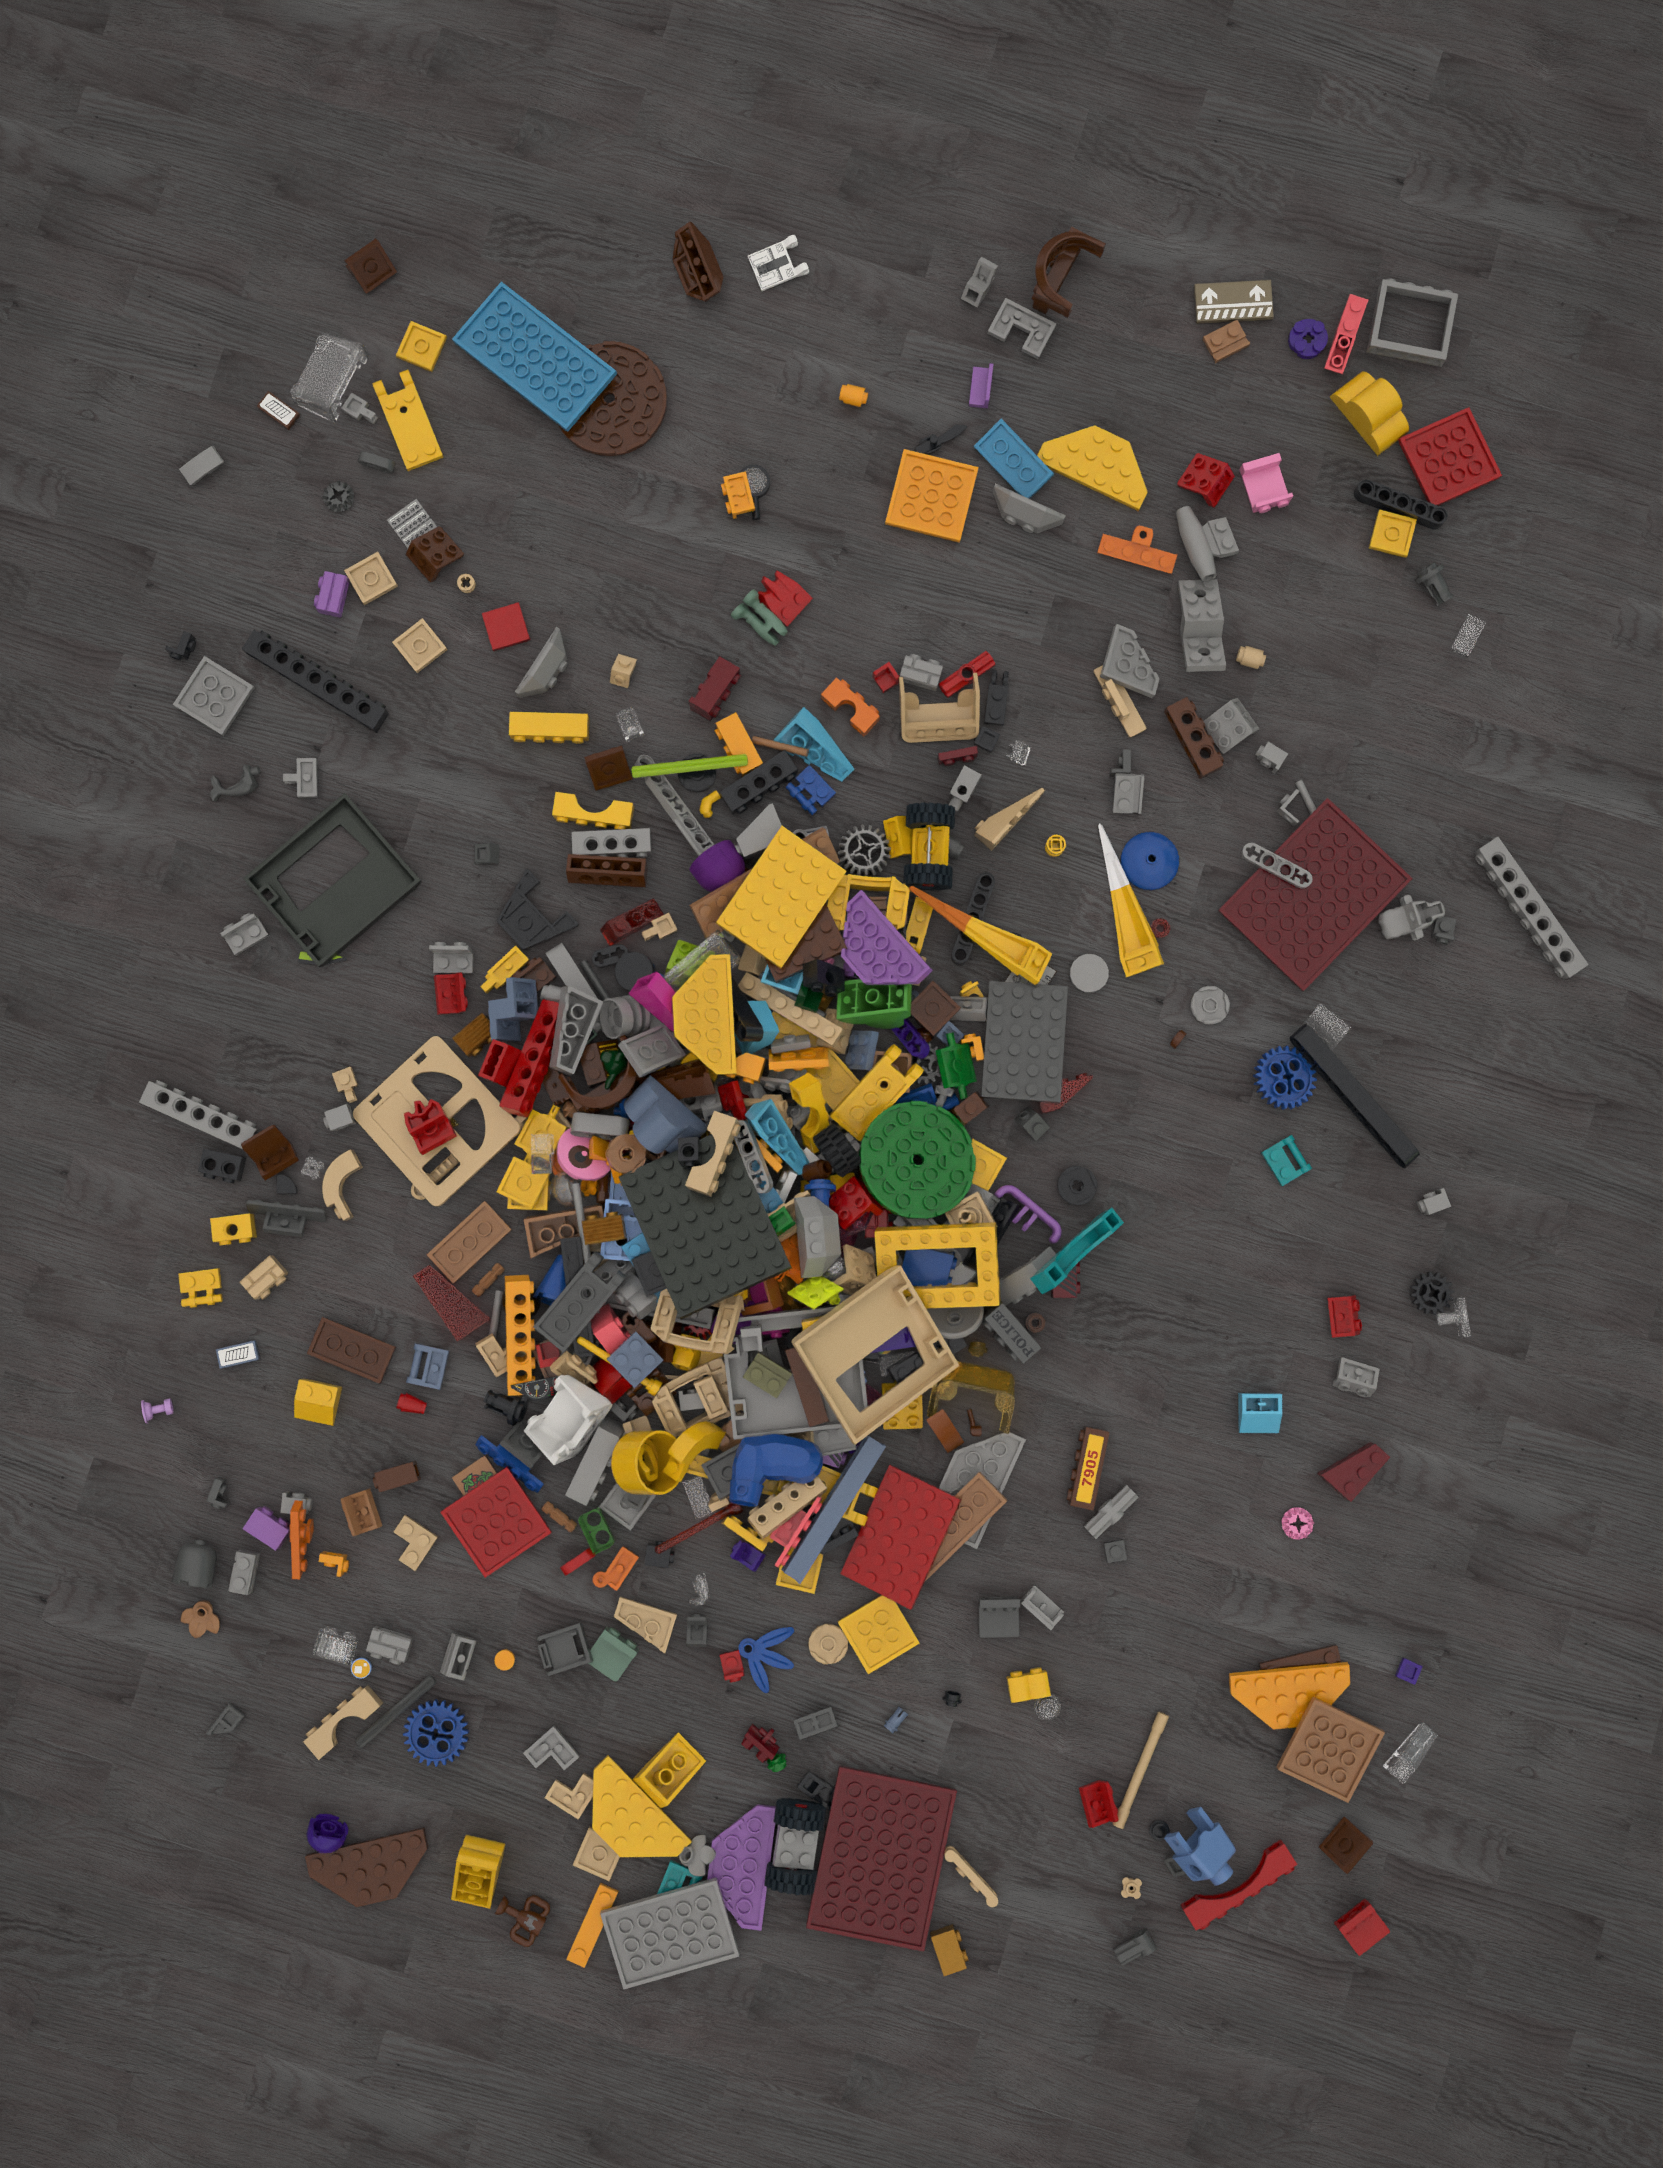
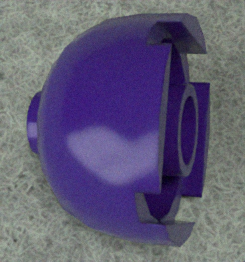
(326, 1833)

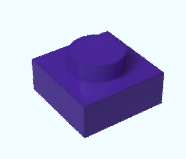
(1408, 1671)

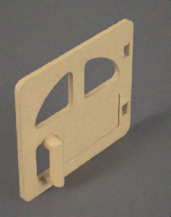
(388, 1129)

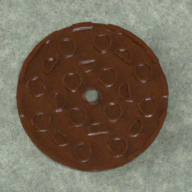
(637, 406)

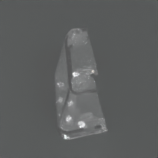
(328, 374)

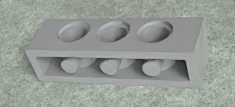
(642, 836)

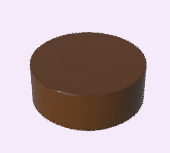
(1178, 1039)

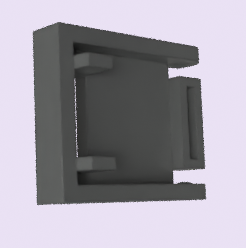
(562, 1651)

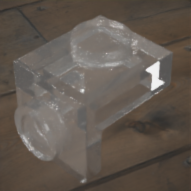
(629, 724)

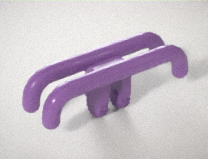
(1034, 1208)

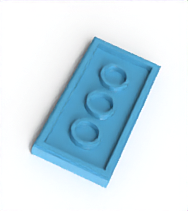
(1014, 460)

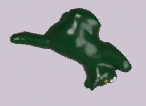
(614, 1063)

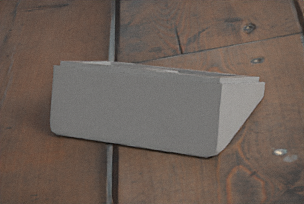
(971, 1008)

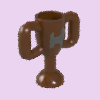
(526, 1919)

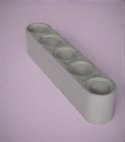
(570, 974)

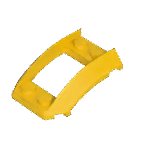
(897, 898)

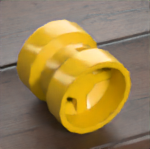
(1055, 849)

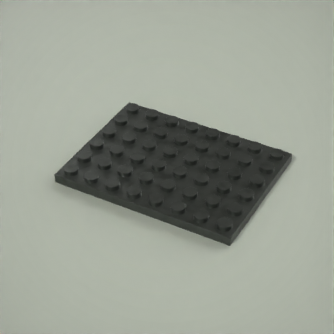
(703, 1242)

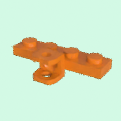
(1138, 550)
(299, 1537)

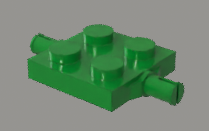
(956, 1065)

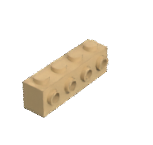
(784, 1506)

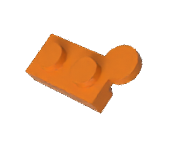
(617, 1570)

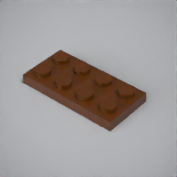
(351, 1350)

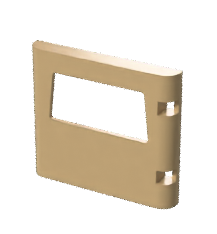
(859, 1328)

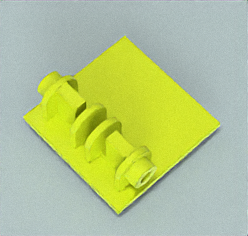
(816, 1291)

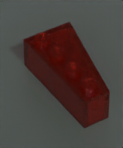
(452, 1306)

